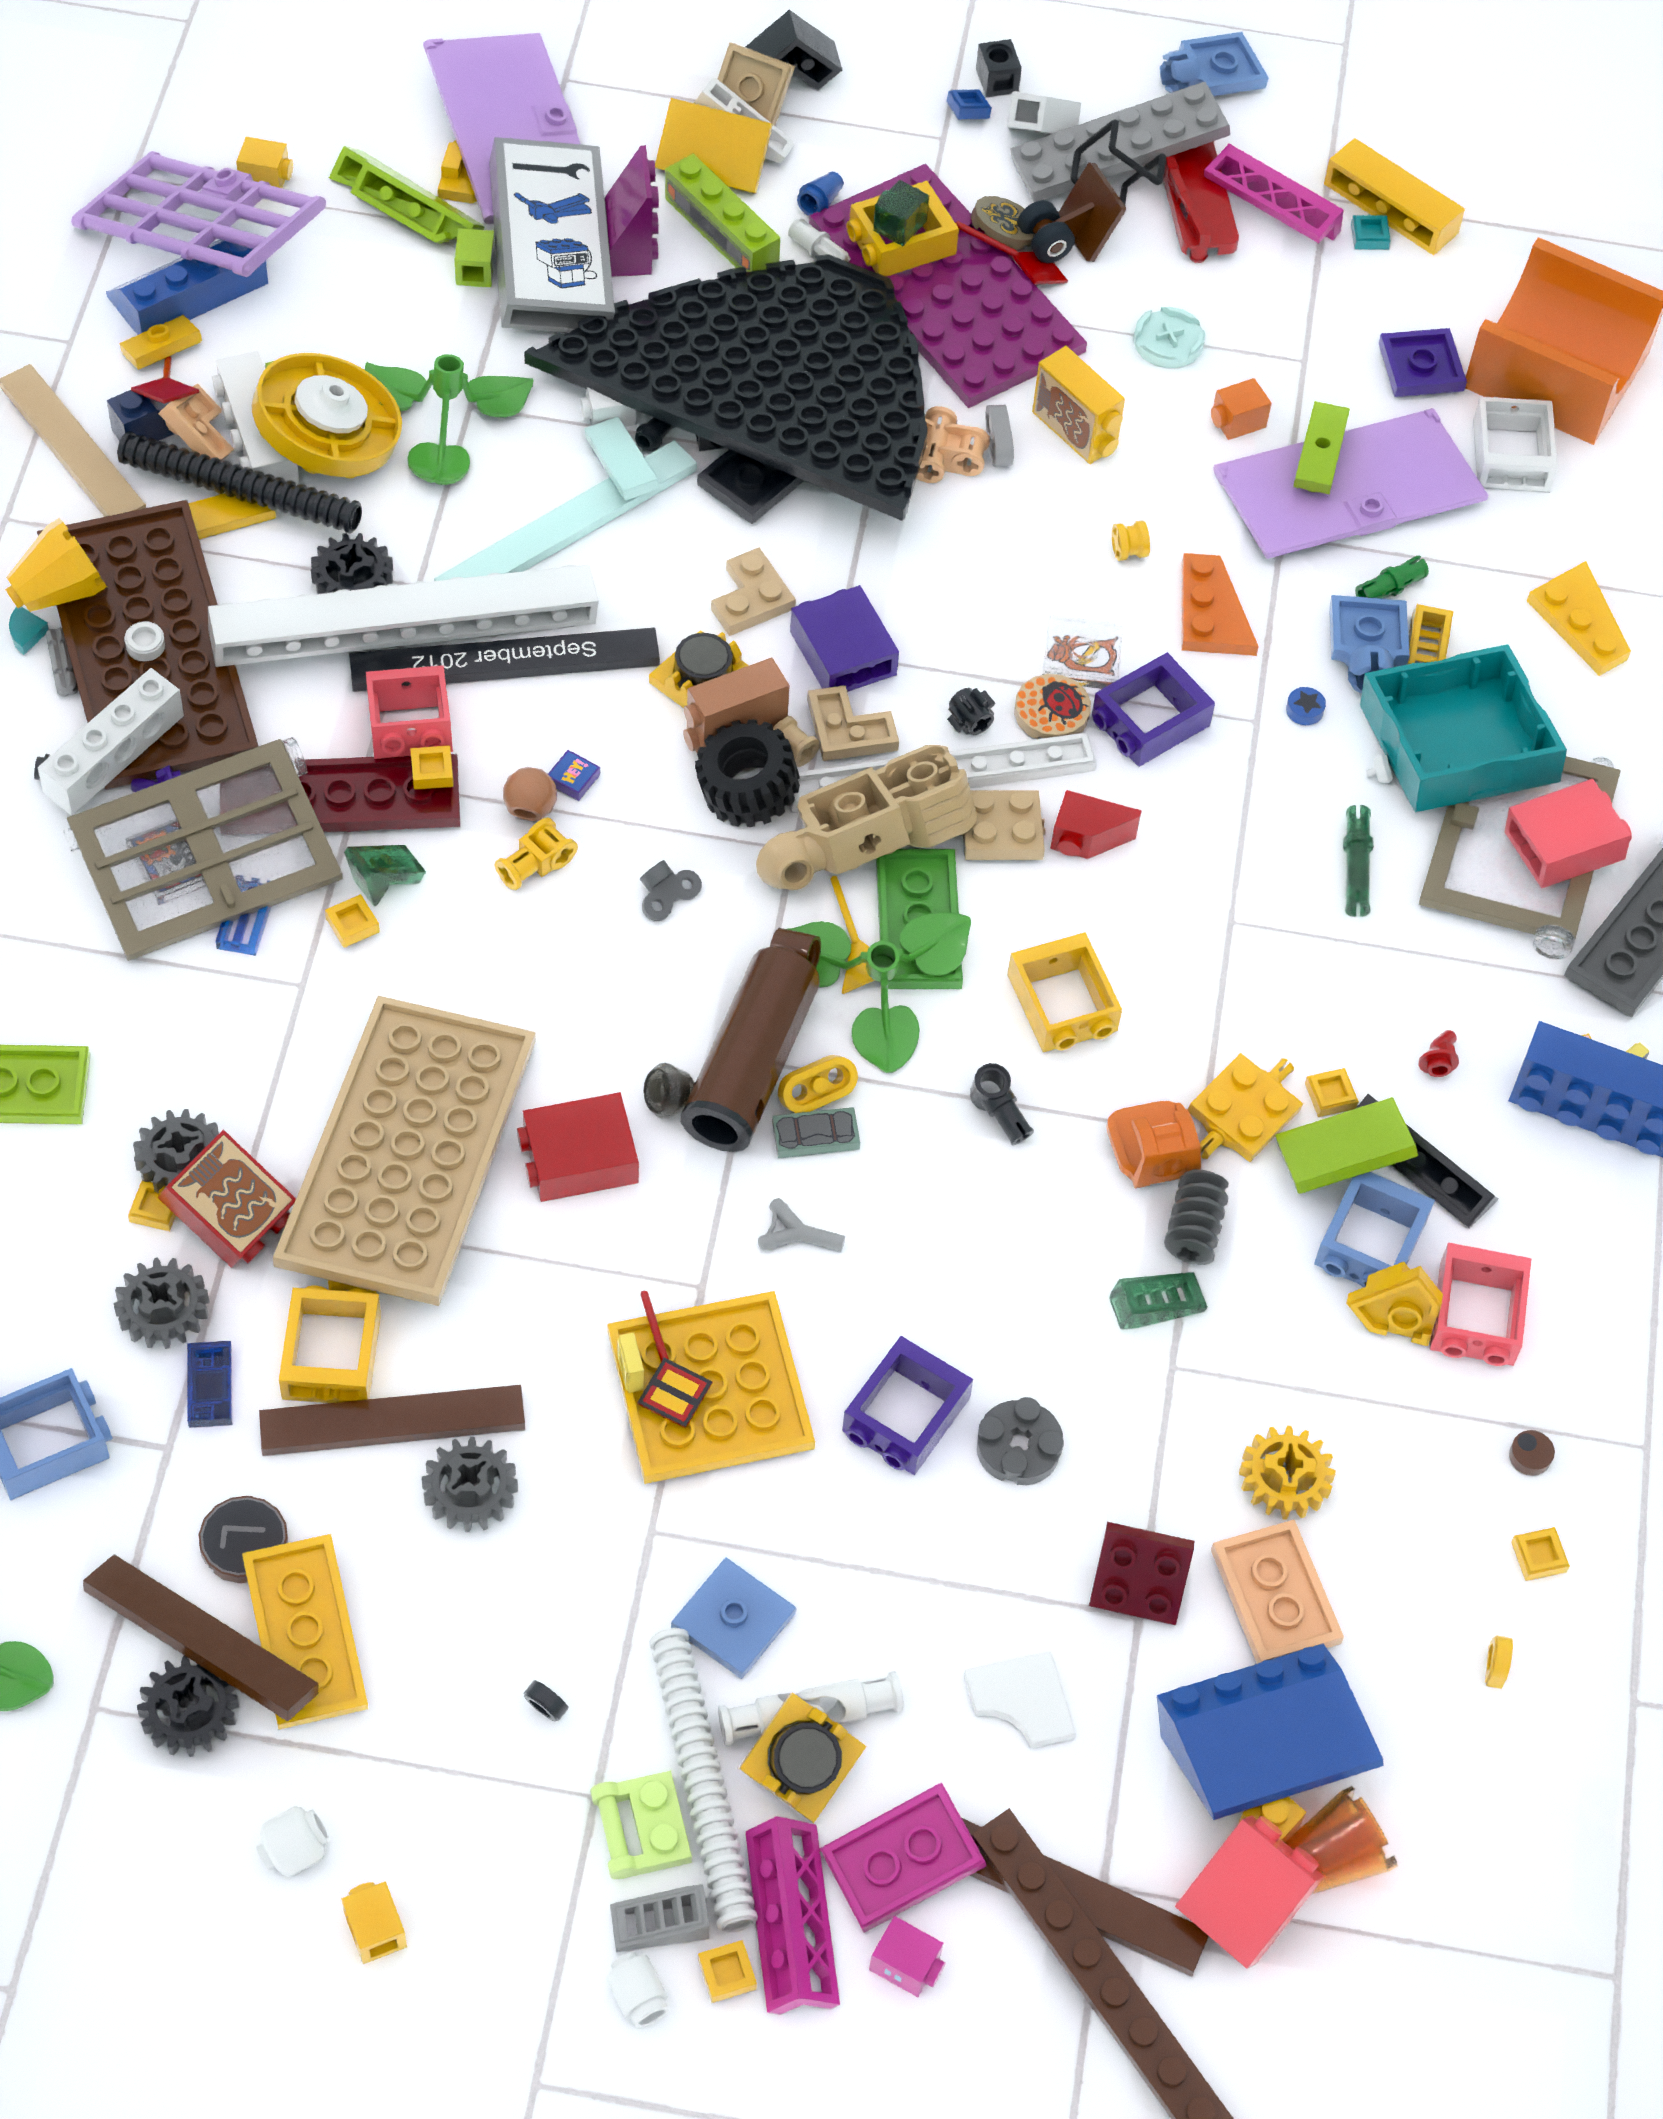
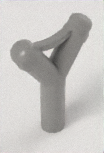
(796, 1231)

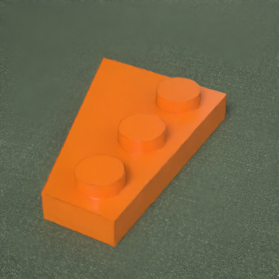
(1211, 609)

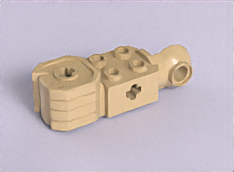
(871, 814)

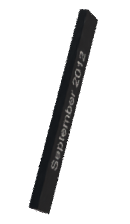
(517, 656)

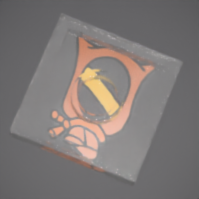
(1083, 650)

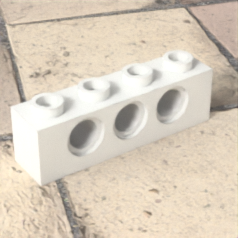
(111, 741)

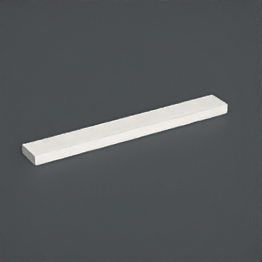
(986, 764)

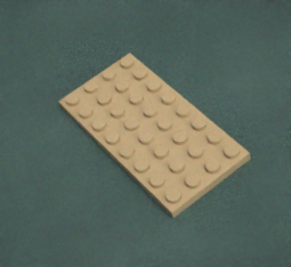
(405, 1151)

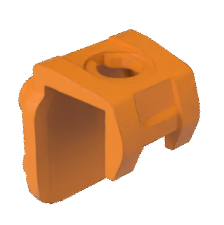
(1154, 1142)

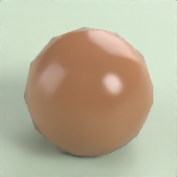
(530, 791)

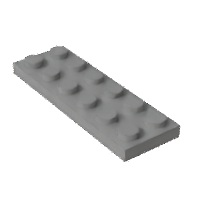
(1145, 130)

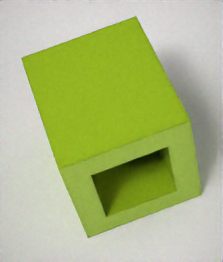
(474, 258)

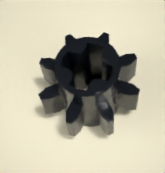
(971, 711)

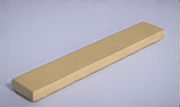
(70, 442)

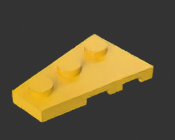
(1582, 618)

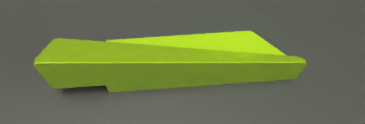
(399, 196)

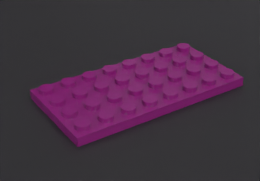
(970, 311)

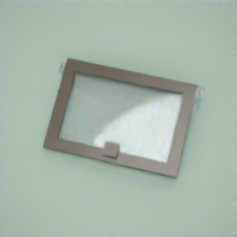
(1485, 879)

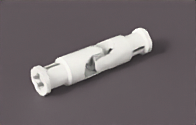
(853, 1703)

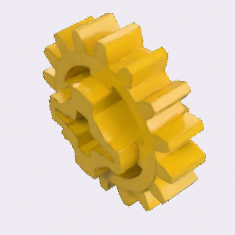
(1269, 1477)

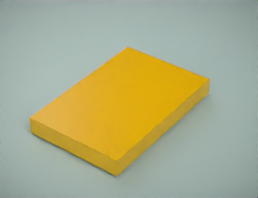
(722, 140)

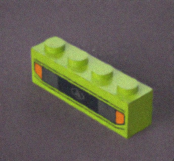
(720, 215)

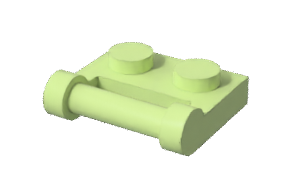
(656, 1822)

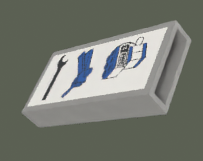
(550, 234)

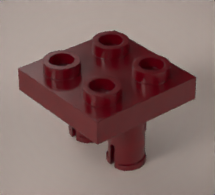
(1141, 1573)

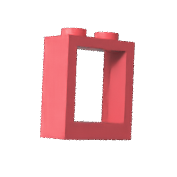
(388, 694)
(1491, 1270)

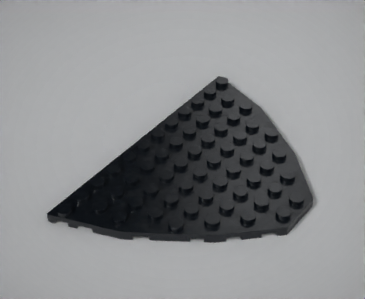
(774, 363)

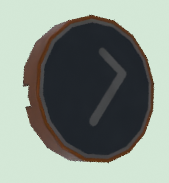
(237, 1528)

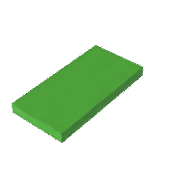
(910, 886)

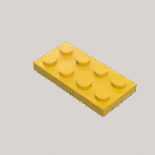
(307, 1623)

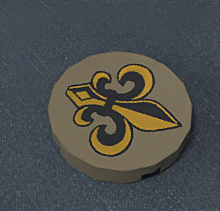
(999, 221)

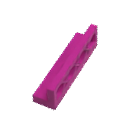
(1275, 194)
(783, 1912)

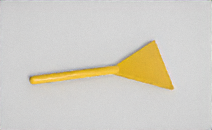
(857, 975)

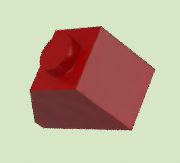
(1092, 825)

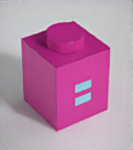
(908, 1957)

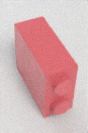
(1568, 833)
(1250, 1890)

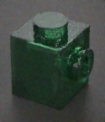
(900, 212)

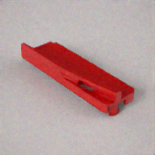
(1208, 206)

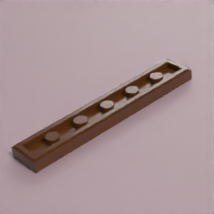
(391, 1420)
(201, 1637)
(1124, 1916)

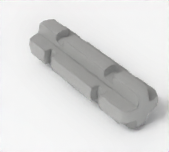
(60, 662)

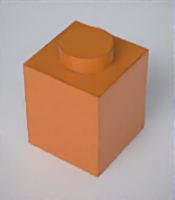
(1241, 409)

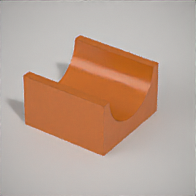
(1568, 339)

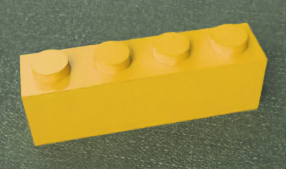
(1391, 191)

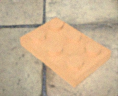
(1276, 1591)

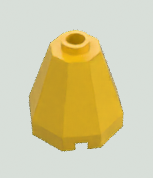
(53, 571)

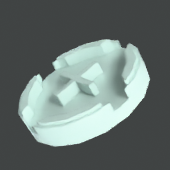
(1169, 337)

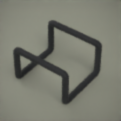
(1141, 171)

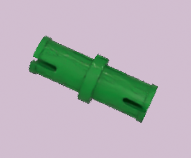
(1394, 579)

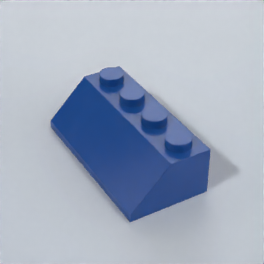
(183, 289)

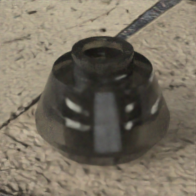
(667, 1090)

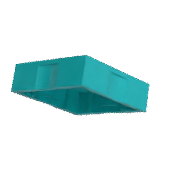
(1462, 728)

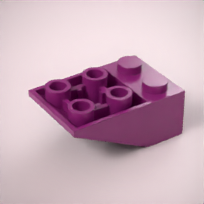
(631, 218)

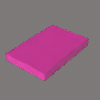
(903, 1857)

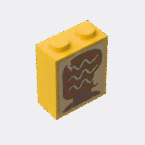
(1078, 405)

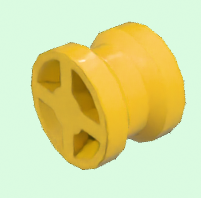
(1130, 540)

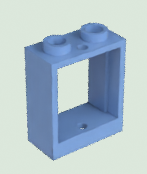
(1382, 1198)
(38, 1399)

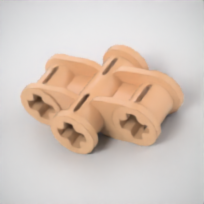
(950, 447)

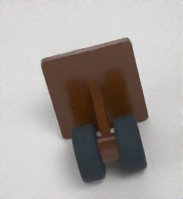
(1084, 219)

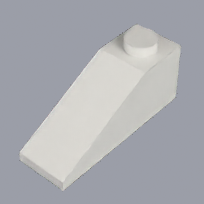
(720, 97)

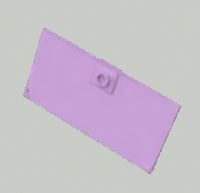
(501, 91)
(1381, 479)

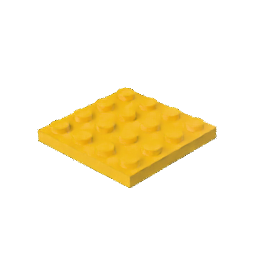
(755, 1394)

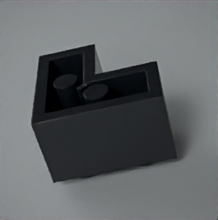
(801, 45)

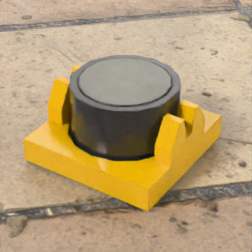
(696, 661)
(803, 1757)

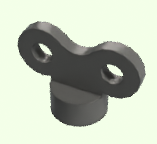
(666, 888)

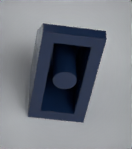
(137, 414)

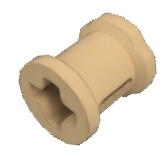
(802, 746)

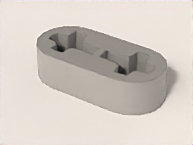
(1000, 434)

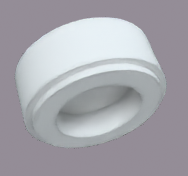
(144, 641)

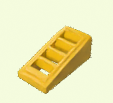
(1434, 618)

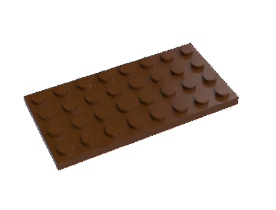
(158, 577)

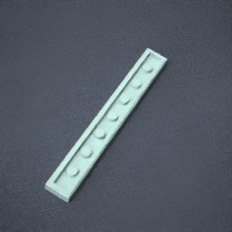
(571, 520)

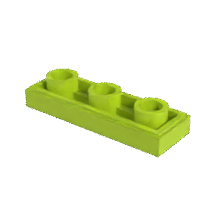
(1321, 447)

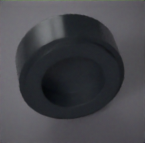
(545, 1701)

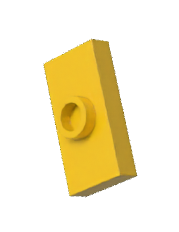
(160, 342)

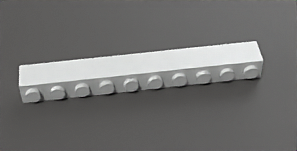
(402, 614)

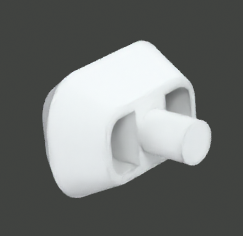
(1381, 769)

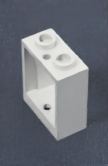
(1515, 470)

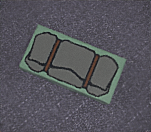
(816, 1132)

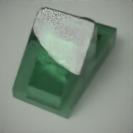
(381, 866)

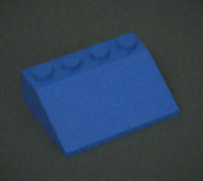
(1267, 1731)

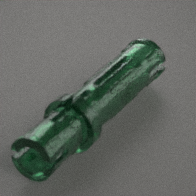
(1358, 846)

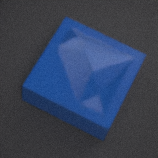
(969, 104)

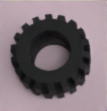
(743, 748)

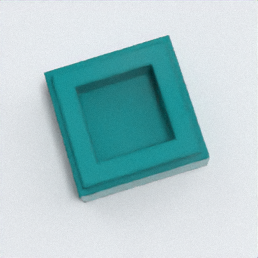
(1370, 232)

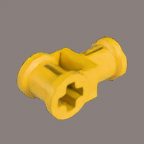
(539, 852)

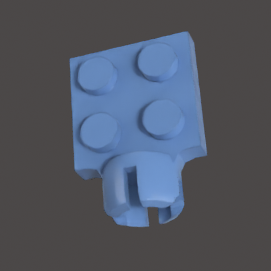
(1220, 60)
(1368, 635)

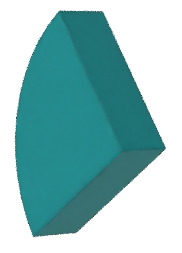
(26, 629)

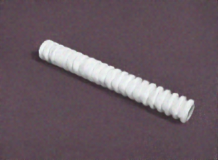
(703, 1780)

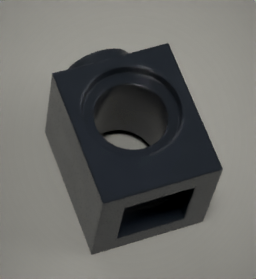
(998, 68)

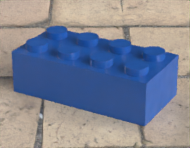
(1592, 1088)

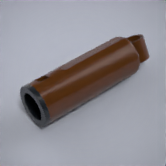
(754, 1042)

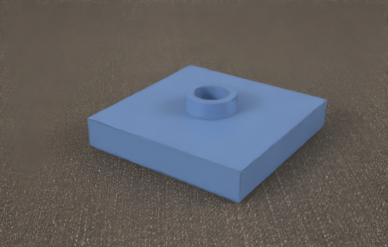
(734, 1617)

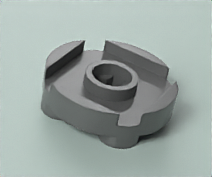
(1026, 1419)

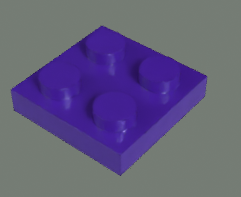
(1422, 362)

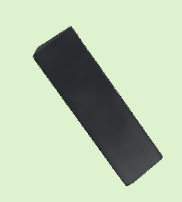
(1444, 1179)

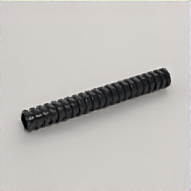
(241, 482)

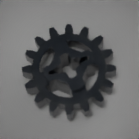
(351, 565)
(196, 1723)

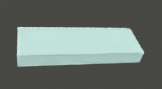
(621, 458)

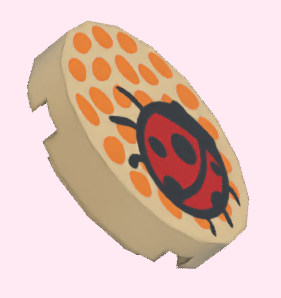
(1052, 706)

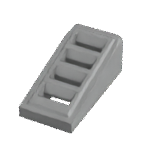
(680, 1933)

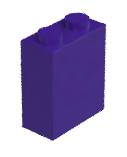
(844, 640)

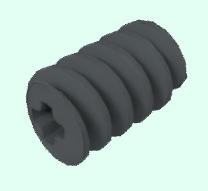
(1197, 1216)

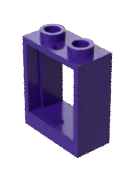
(1179, 689)
(927, 1372)

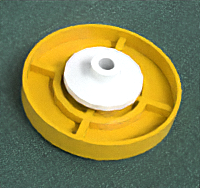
(326, 415)

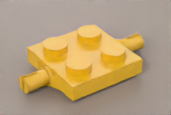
(1245, 1107)

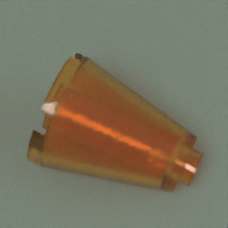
(1344, 1842)

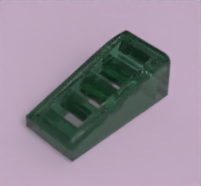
(1133, 1310)

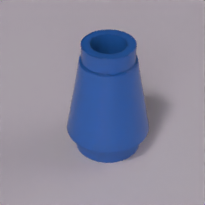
(819, 193)

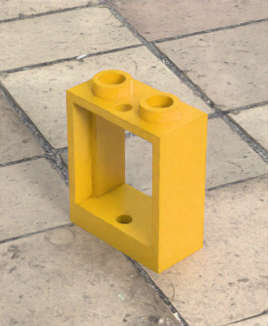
(888, 259)
(1056, 959)
(329, 1384)

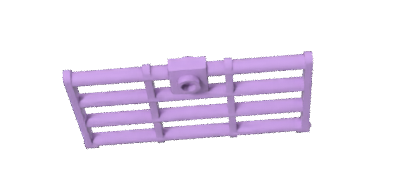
(222, 191)

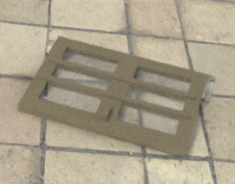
(204, 847)

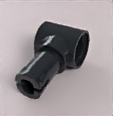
(1000, 1104)

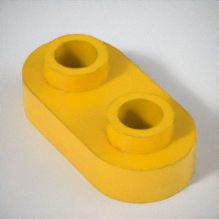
(815, 1085)

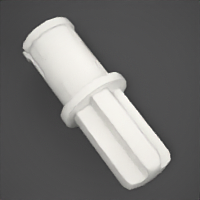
(815, 241)

